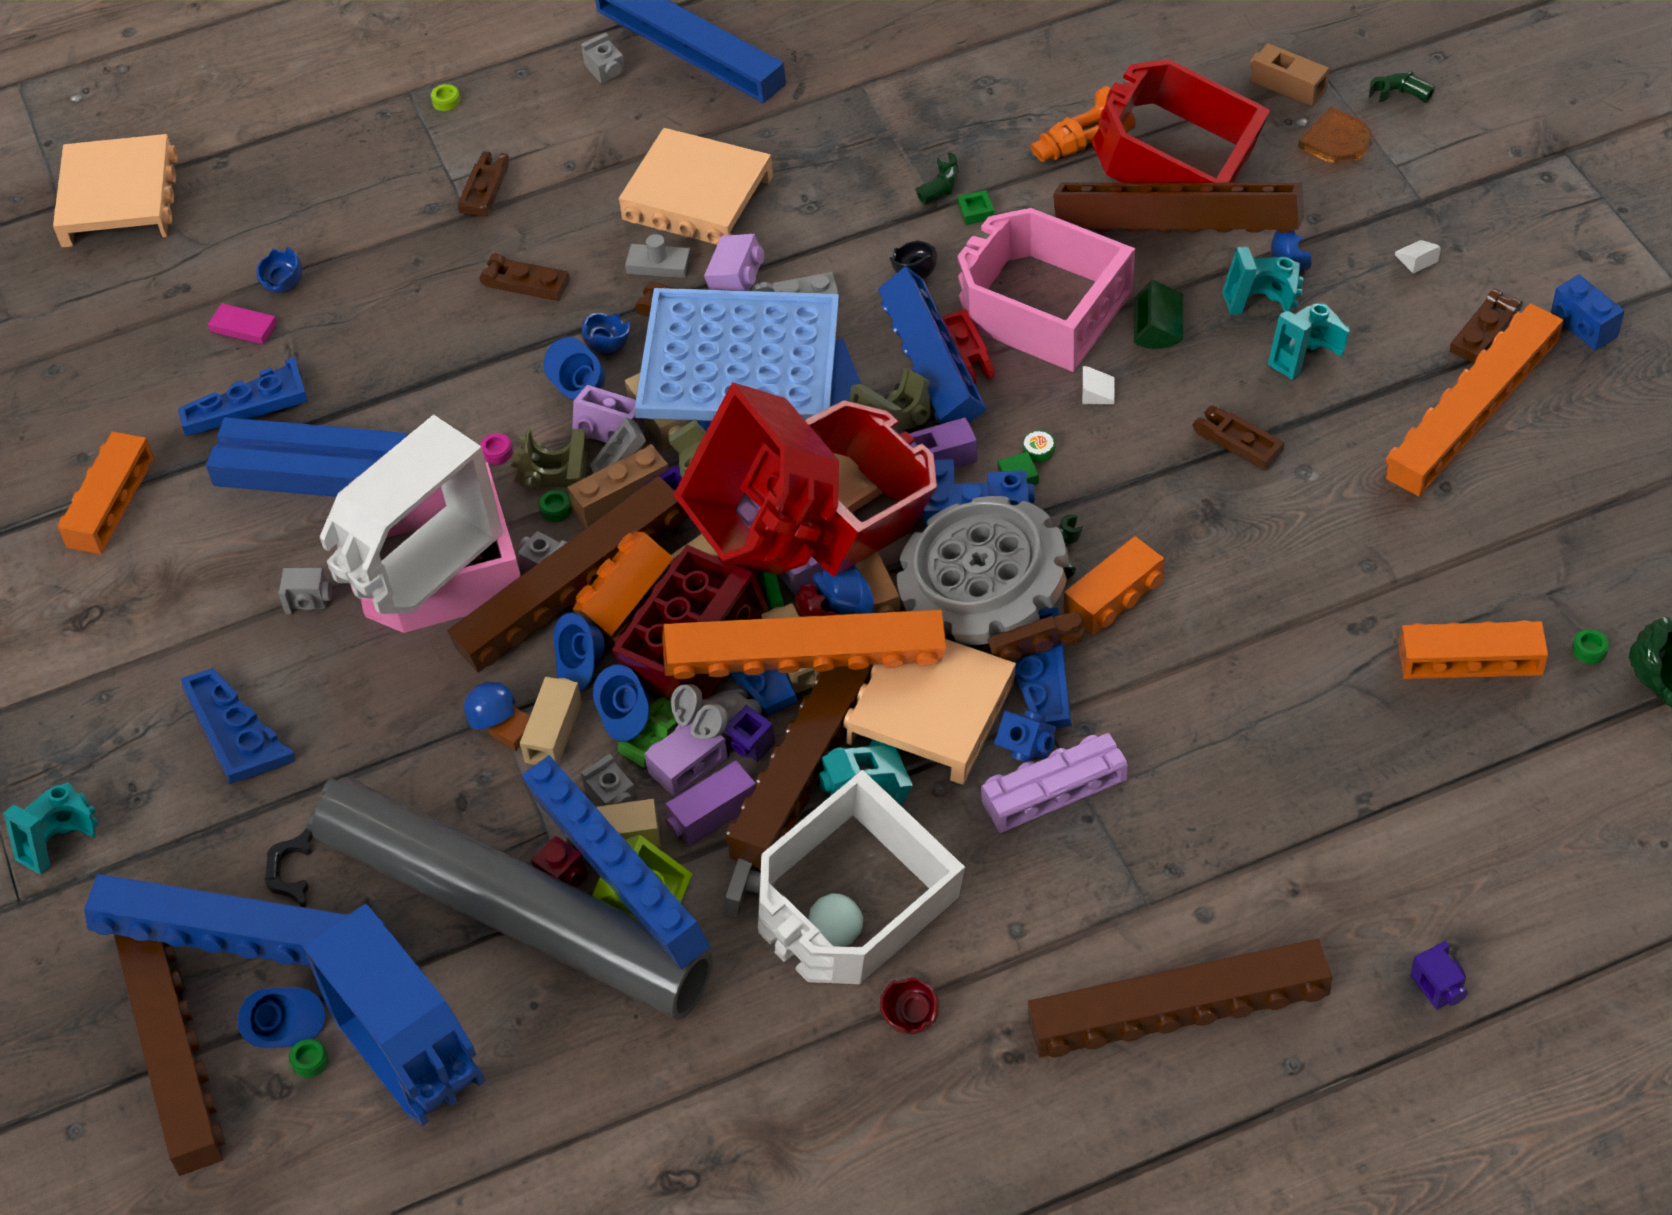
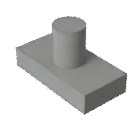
(657, 259)
(624, 442)
(743, 880)

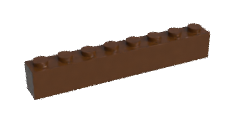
(1181, 206)
(559, 578)
(795, 764)
(1179, 998)
(170, 1054)

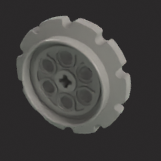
(984, 567)

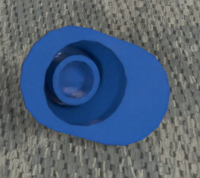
(572, 367)
(845, 592)
(577, 648)
(621, 702)
(280, 1017)

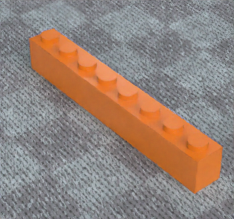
(1473, 399)
(803, 643)

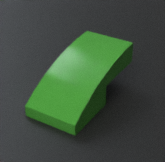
(659, 726)

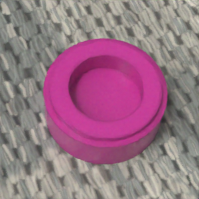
(496, 448)

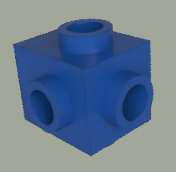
(1025, 735)

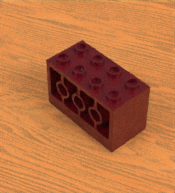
(691, 591)

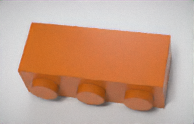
(622, 582)
(1115, 585)

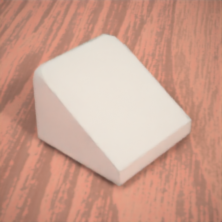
(1419, 255)
(1097, 387)

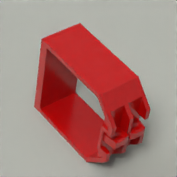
(1188, 97)
(883, 457)
(790, 512)

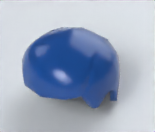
(1287, 246)
(279, 271)
(605, 332)
(488, 705)

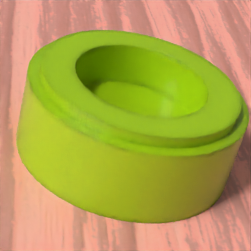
(445, 97)

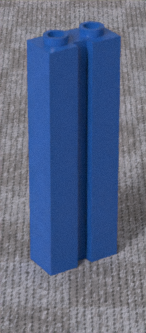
(294, 456)

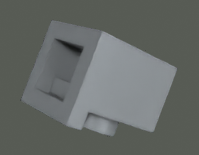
(602, 58)
(535, 549)
(304, 589)
(608, 783)

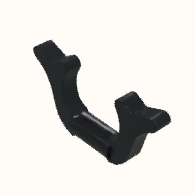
(274, 857)

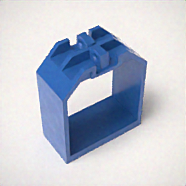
(392, 1014)

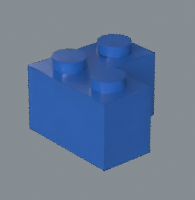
(948, 492)

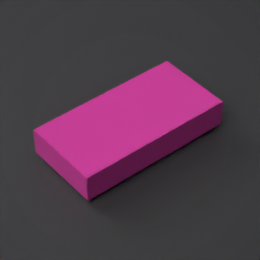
(242, 324)

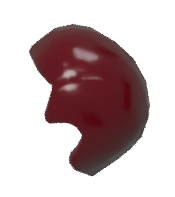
(808, 602)
(909, 1005)

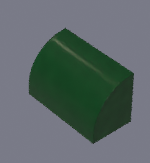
(1158, 316)

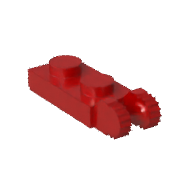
(969, 343)

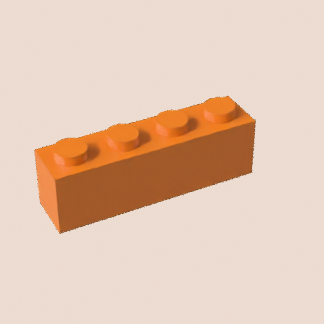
(105, 492)
(1473, 650)

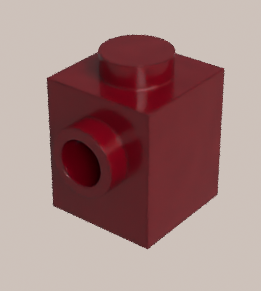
(561, 862)

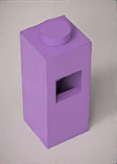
(949, 441)
(709, 803)

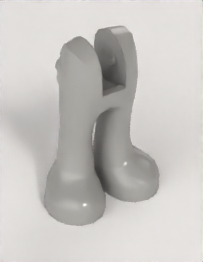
(711, 714)

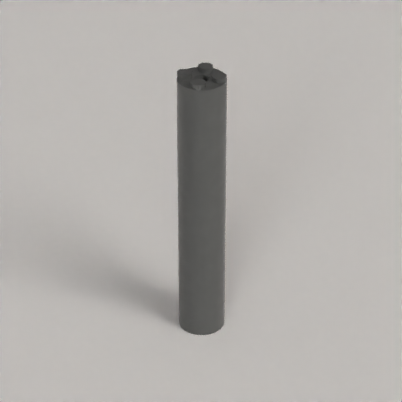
(506, 895)

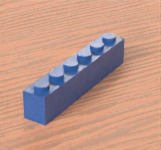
(930, 347)

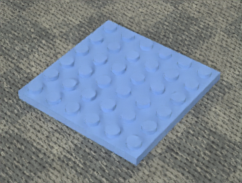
(750, 338)

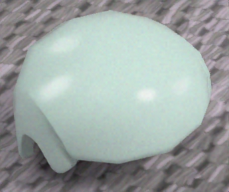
(837, 919)

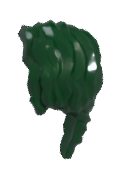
(1653, 658)

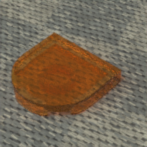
(1336, 137)

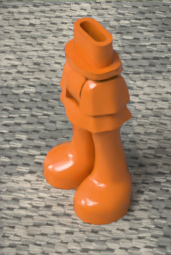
(1068, 136)

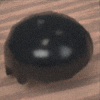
(917, 256)

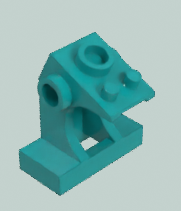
(1270, 276)
(1311, 329)
(884, 764)
(43, 818)

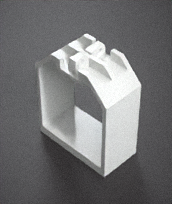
(387, 492)
(897, 832)

